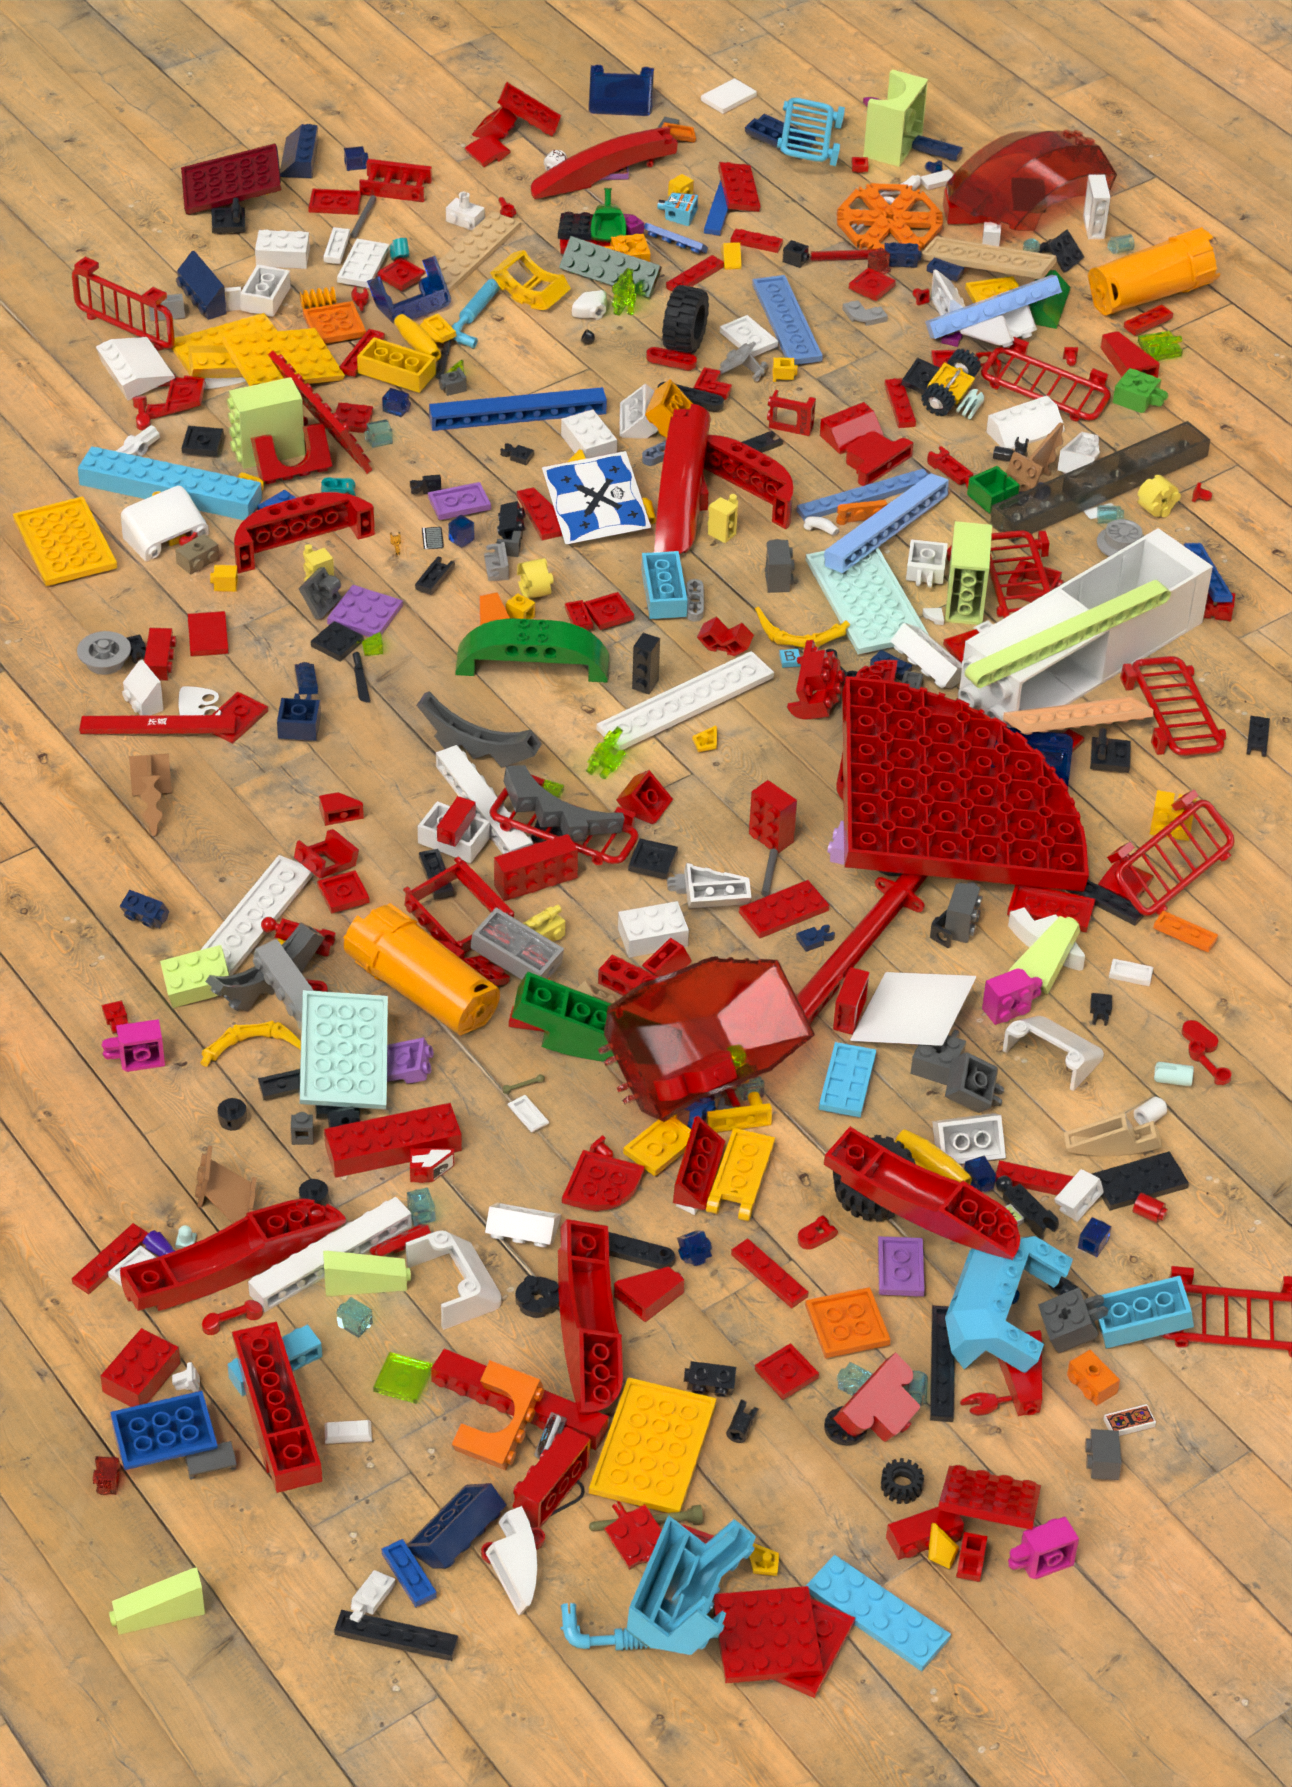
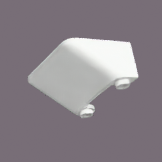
(1003, 327)
(1081, 1056)

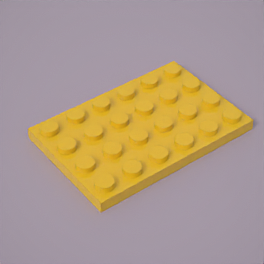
(213, 336)
(299, 347)
(64, 541)
(652, 1446)

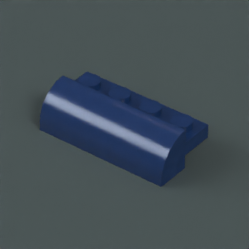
(770, 129)

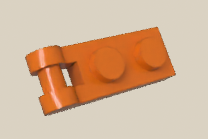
(858, 511)

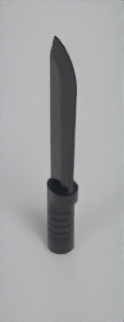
(441, 366)
(362, 689)

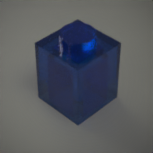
(355, 158)
(396, 402)
(461, 531)
(981, 1172)
(1094, 1237)

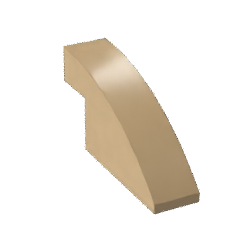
(1113, 1137)

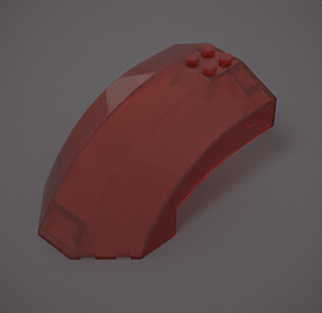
(1026, 174)

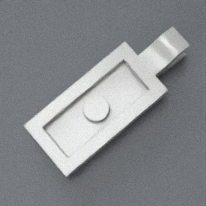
(371, 1595)

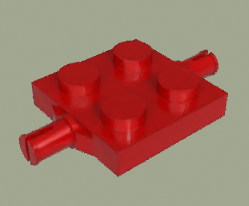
(633, 1534)

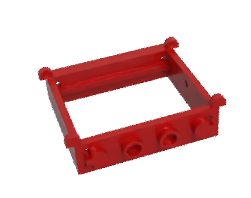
(472, 882)

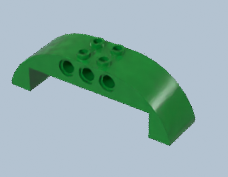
(533, 642)

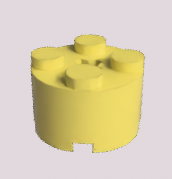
(1158, 496)
(534, 578)

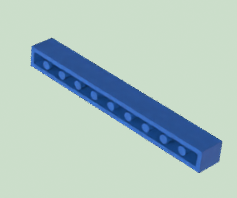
(516, 408)

